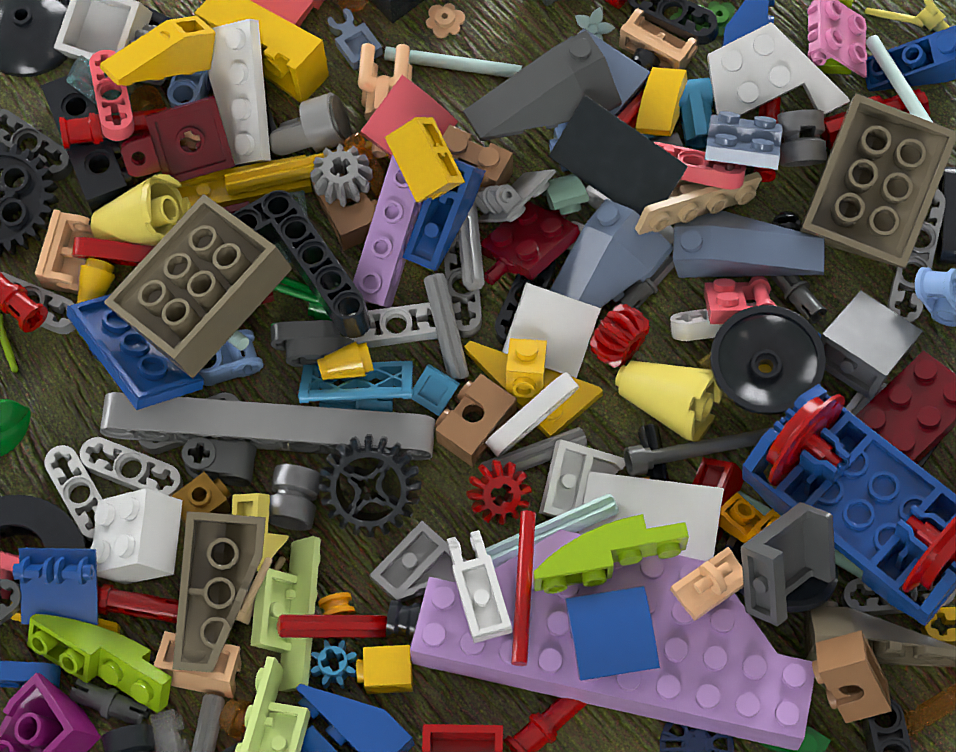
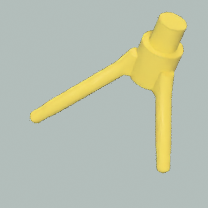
(929, 16)

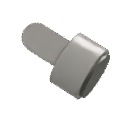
(320, 125)

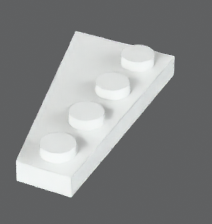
(240, 90)

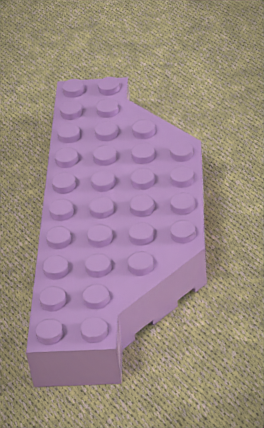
(711, 670)

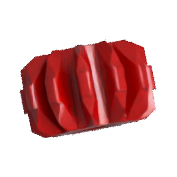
(619, 335)
(496, 479)

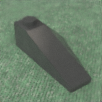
(546, 91)

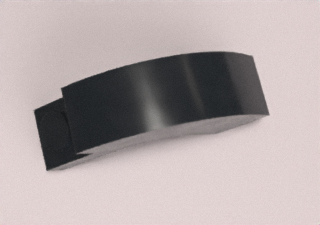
(39, 520)

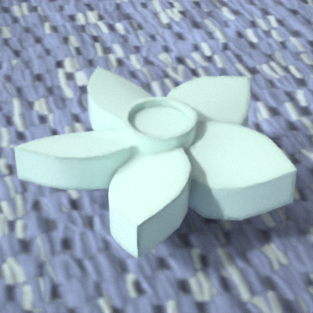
(594, 23)

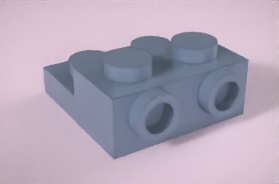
(744, 140)

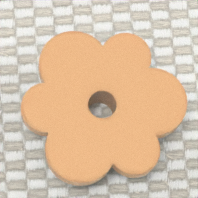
(441, 26)

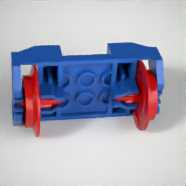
(883, 505)

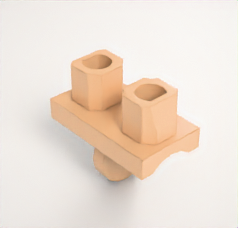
(709, 584)

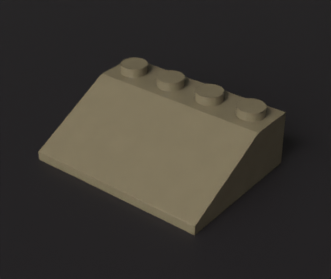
(878, 182)
(199, 285)

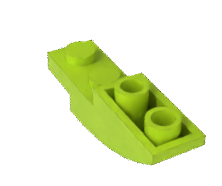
(592, 555)
(96, 651)

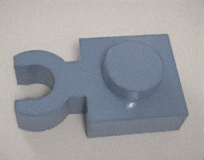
(351, 38)

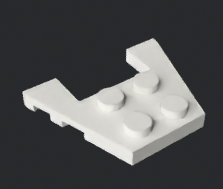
(764, 68)

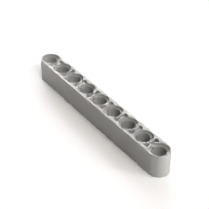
(266, 425)

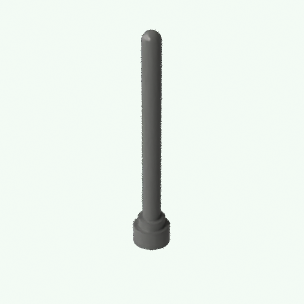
(640, 459)

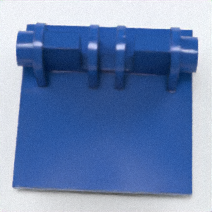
(58, 583)

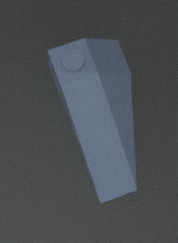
(743, 246)
(610, 257)

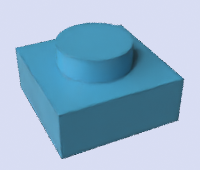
(434, 389)

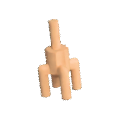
(377, 87)

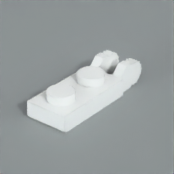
(479, 591)

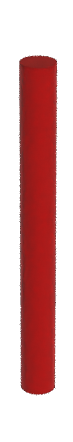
(523, 588)

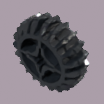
(384, 496)

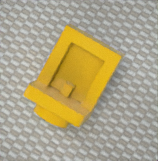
(525, 367)

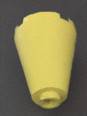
(141, 213)
(672, 395)

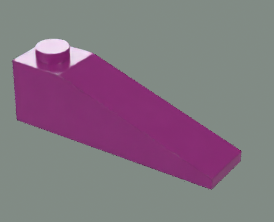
(45, 721)

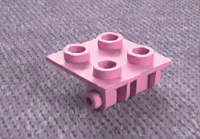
(837, 34)

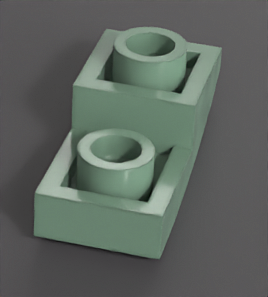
(566, 194)

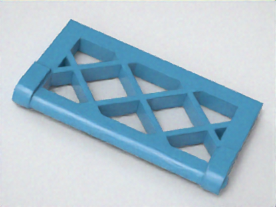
(383, 390)

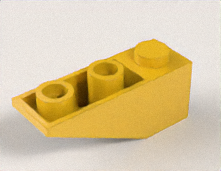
(165, 51)

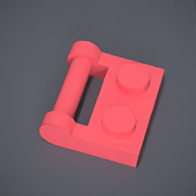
(727, 297)

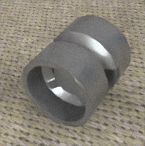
(806, 150)
(294, 491)

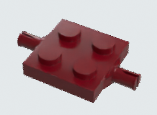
(528, 243)

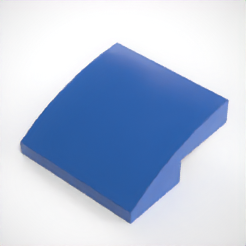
(612, 633)

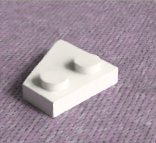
(569, 475)

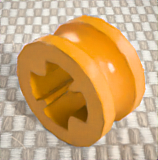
(337, 604)

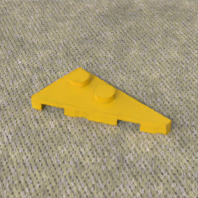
(494, 364)

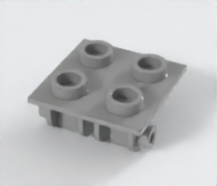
(507, 201)

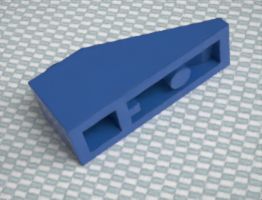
(442, 219)

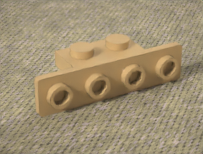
(694, 200)

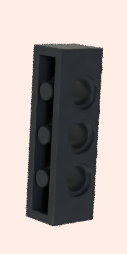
(88, 159)

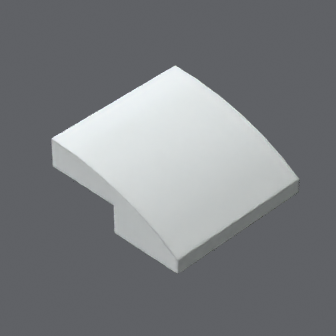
(559, 321)

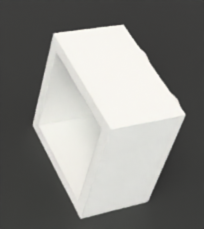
(100, 26)
(136, 536)

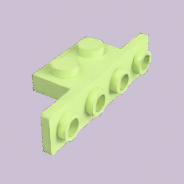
(288, 594)
(272, 724)

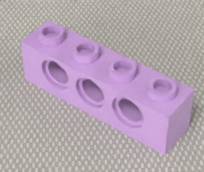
(387, 239)

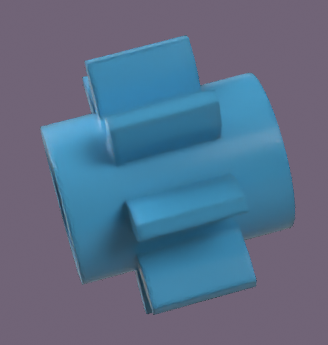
(324, 665)

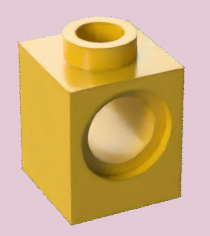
(385, 669)

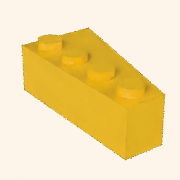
(290, 55)

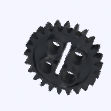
(31, 197)

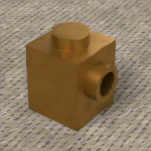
(204, 496)

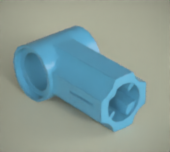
(696, 111)

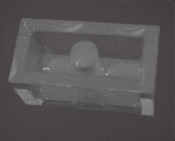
(168, 732)

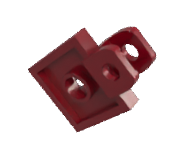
(163, 146)

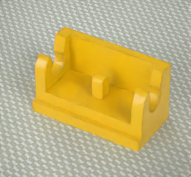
(424, 158)

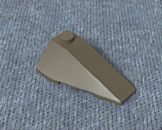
(215, 576)
(887, 640)

